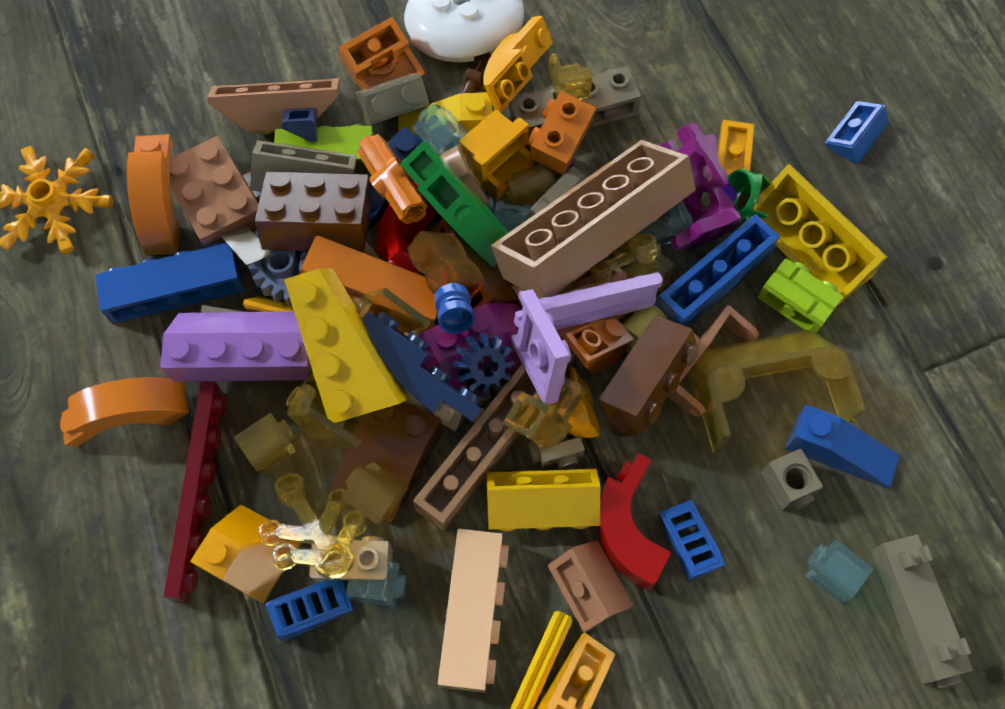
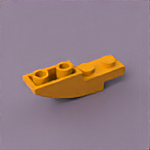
(511, 62)

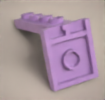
(537, 340)

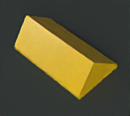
(818, 233)

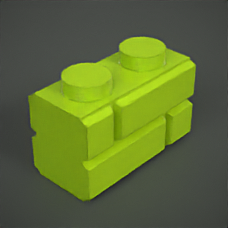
(800, 295)

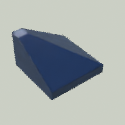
(301, 123)

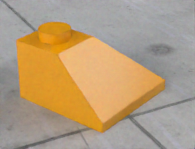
(238, 555)

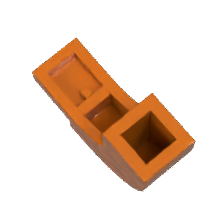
(150, 195)
(122, 403)

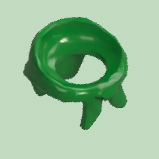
(750, 184)

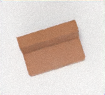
(590, 585)

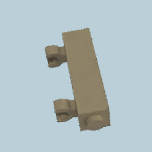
(922, 611)

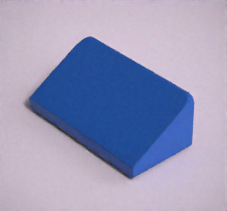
(858, 130)

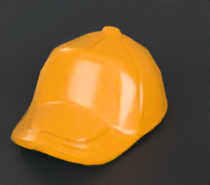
(584, 417)

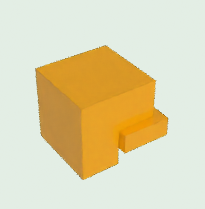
(497, 151)

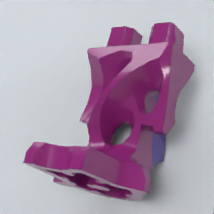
(708, 177)

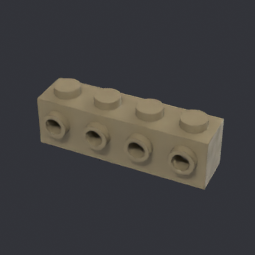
(611, 93)

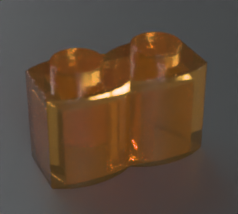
(444, 261)

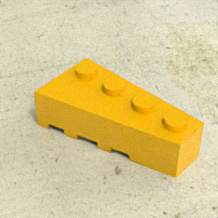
(339, 348)

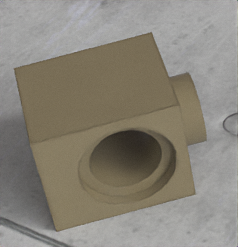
(797, 466)

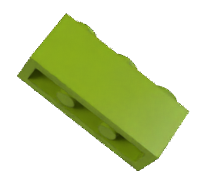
(332, 139)

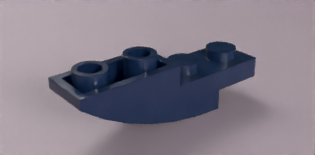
(408, 360)

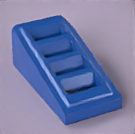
(691, 571)
(292, 599)

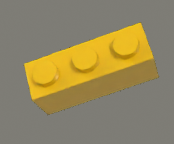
(543, 499)

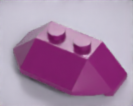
(490, 318)

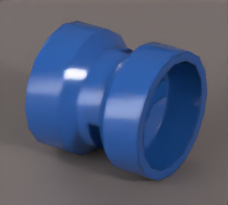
(454, 308)

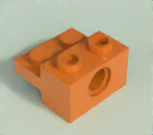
(379, 56)

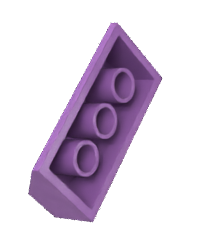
(234, 347)

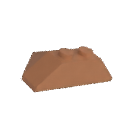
(262, 105)

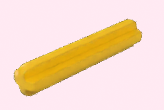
(542, 661)

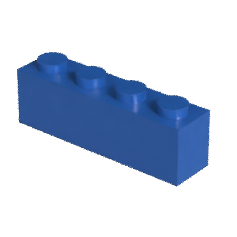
(718, 272)
(169, 283)

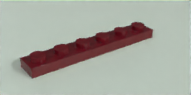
(194, 503)

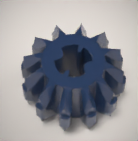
(491, 350)

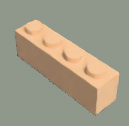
(471, 611)

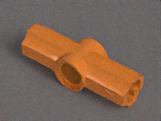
(391, 179)

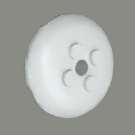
(461, 27)

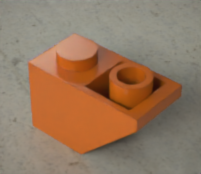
(599, 343)

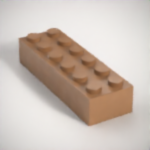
(594, 218)

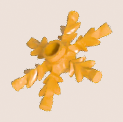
(49, 199)

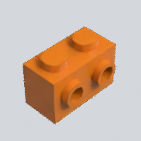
(561, 132)

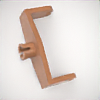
(736, 324)

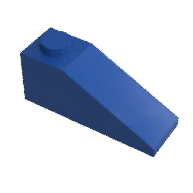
(842, 446)

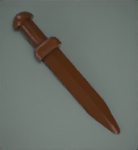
(474, 78)

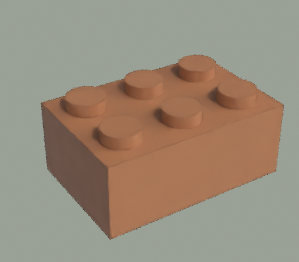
(212, 191)

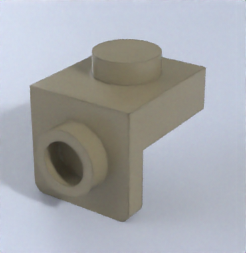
(561, 456)

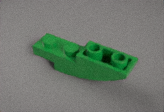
(454, 200)

